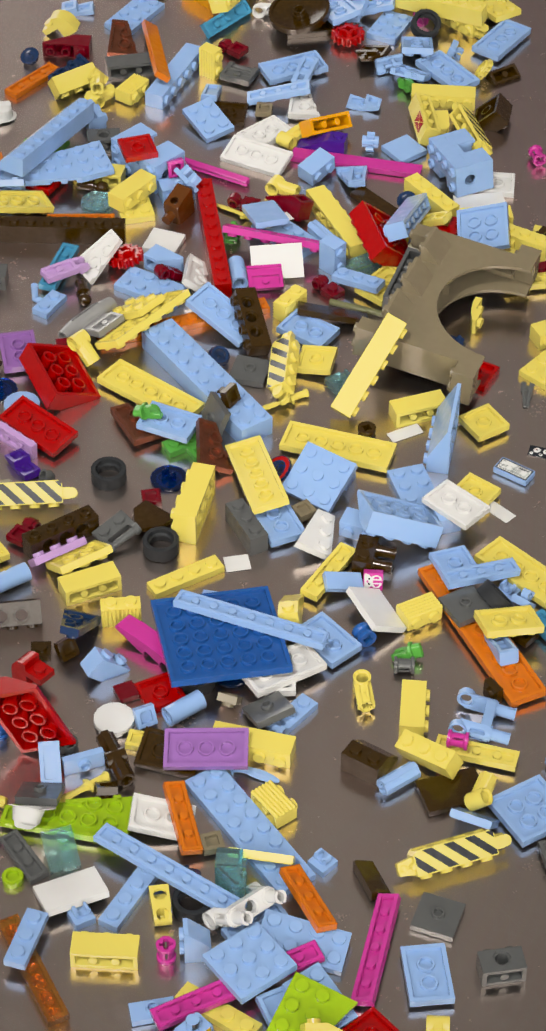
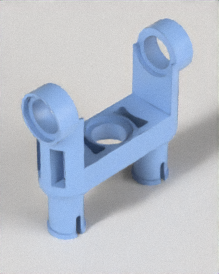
(490, 709)

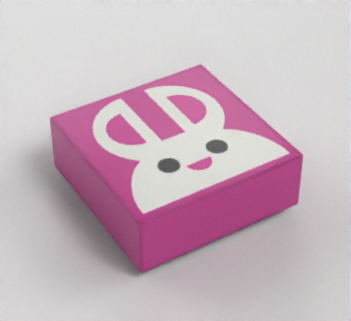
(373, 579)

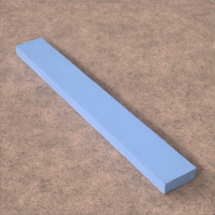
(251, 619)
(164, 867)

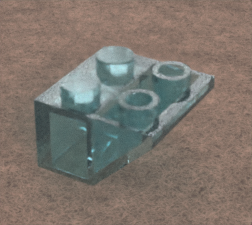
(229, 870)

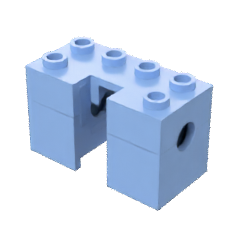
(156, 166)
(464, 168)

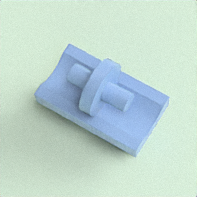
(384, 64)
(187, 178)

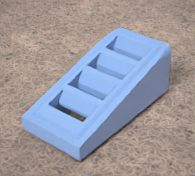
(503, 650)

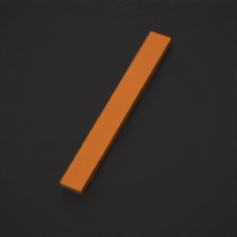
(156, 51)

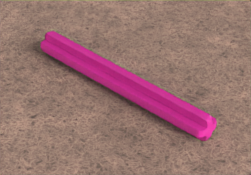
(217, 172)

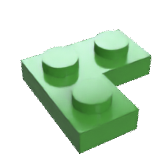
(175, 448)

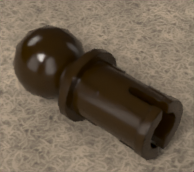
(91, 186)
(83, 292)

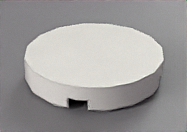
(115, 718)

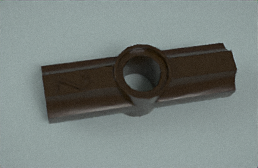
(116, 758)

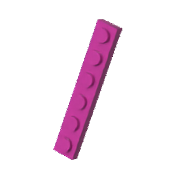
(267, 236)
(376, 949)

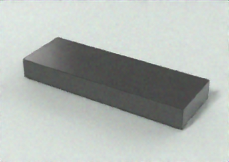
(23, 857)

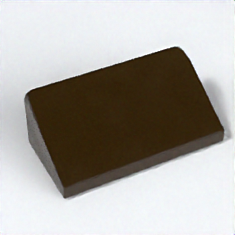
(503, 75)
(369, 878)

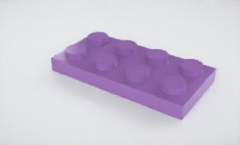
(206, 749)

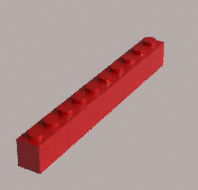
(213, 237)

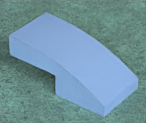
(76, 9)
(369, 103)

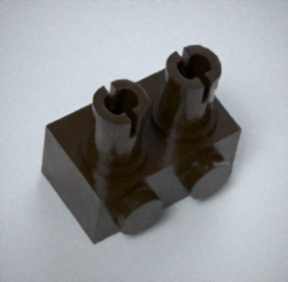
(368, 551)

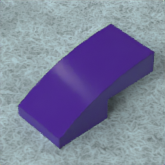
(22, 465)

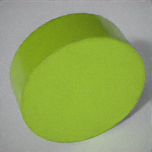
(12, 878)

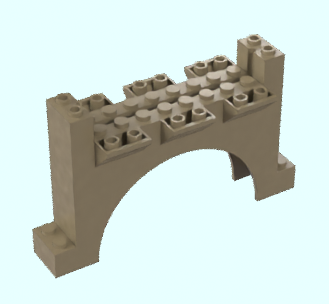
(443, 273)

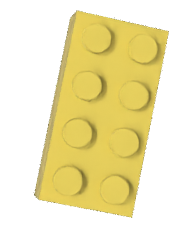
(194, 502)

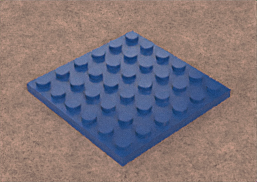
(212, 650)

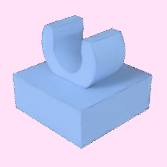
(453, 50)
(508, 589)
(525, 598)
(145, 716)
(322, 862)
(81, 916)

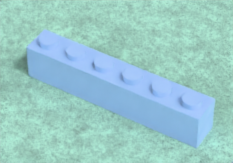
(180, 70)
(407, 217)

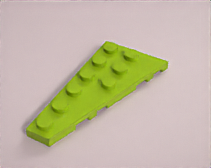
(83, 815)
(309, 1000)

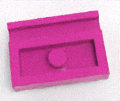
(265, 277)

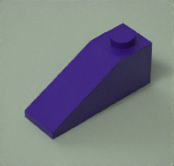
(330, 141)

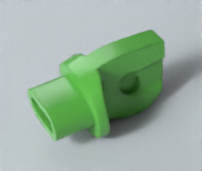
(405, 83)
(231, 240)
(147, 411)
(412, 649)

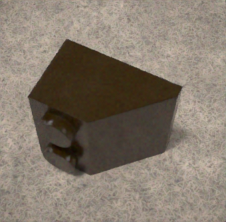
(494, 114)
(366, 761)

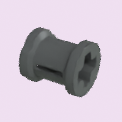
(404, 665)

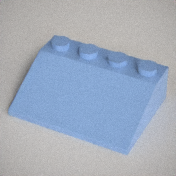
(443, 433)
(398, 519)

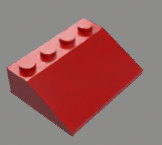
(369, 226)
(58, 376)
(30, 716)

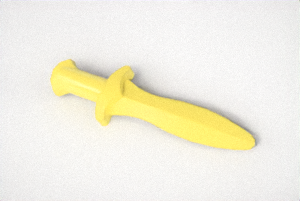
(227, 208)
(296, 396)
(86, 786)

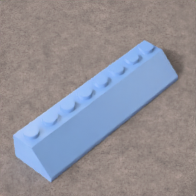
(48, 138)

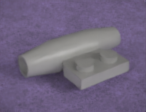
(95, 319)

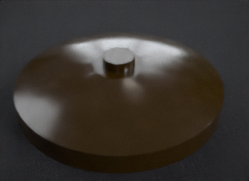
(298, 16)

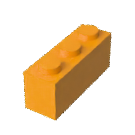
(325, 124)

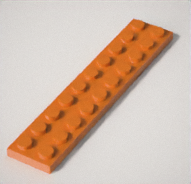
(518, 680)

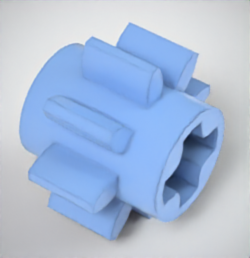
(370, 141)

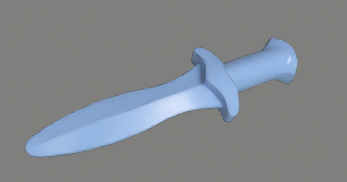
(258, 774)

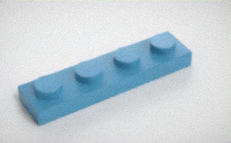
(225, 19)
(65, 252)

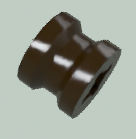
(367, 429)

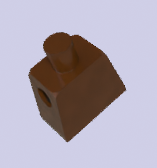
(178, 205)

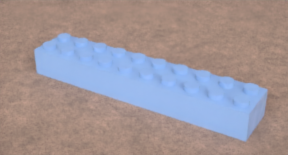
(201, 374)

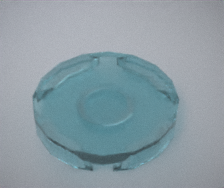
(95, 203)

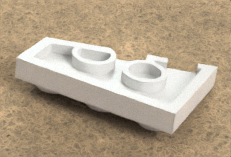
(302, 108)
(100, 254)
(194, 273)
(318, 535)

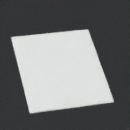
(237, 563)

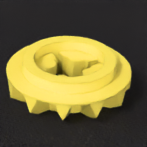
(484, 68)

